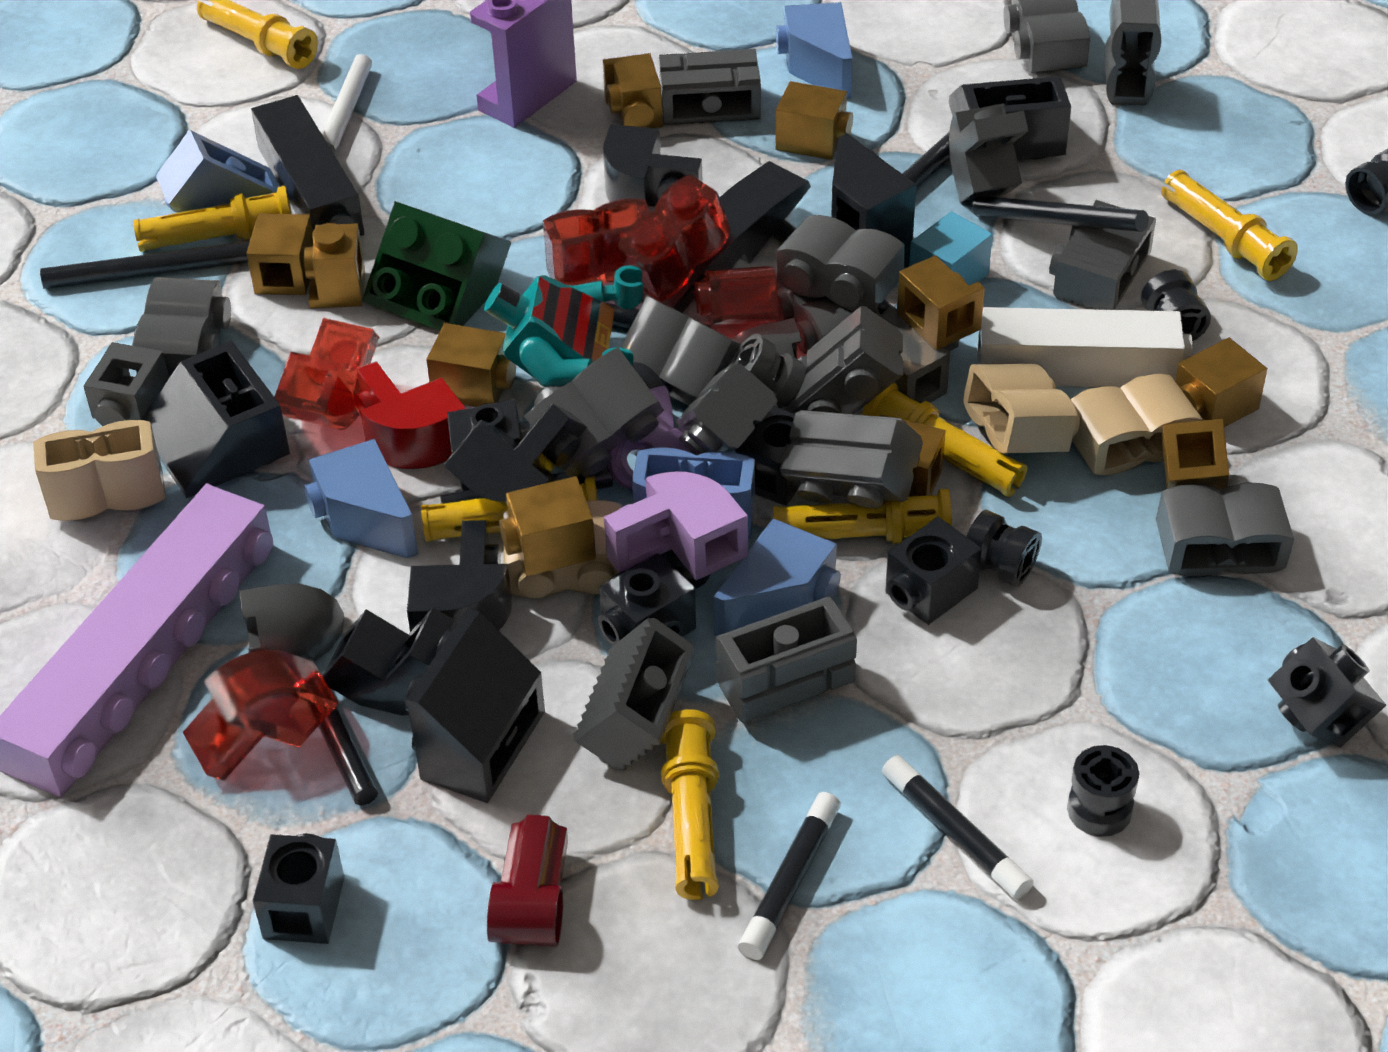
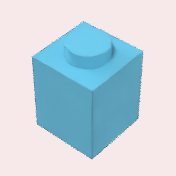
(958, 245)

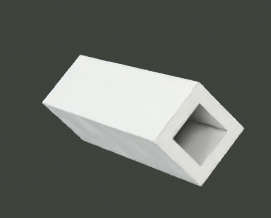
(1085, 344)

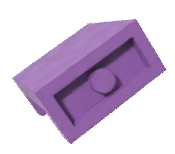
(530, 55)

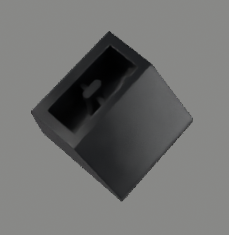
(1043, 103)
(872, 193)
(216, 420)
(473, 708)

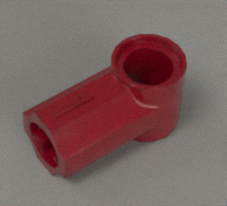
(529, 898)

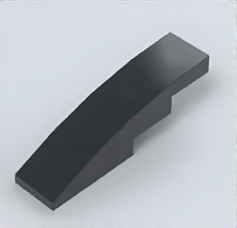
(754, 212)

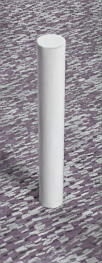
(346, 101)

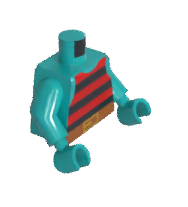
(562, 327)

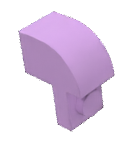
(680, 515)

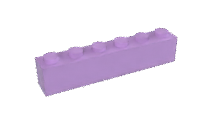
(132, 640)

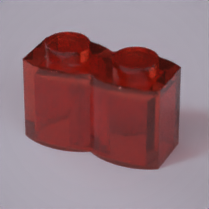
(676, 236)
(585, 242)
(737, 295)

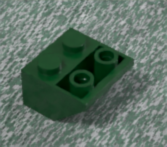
(434, 268)

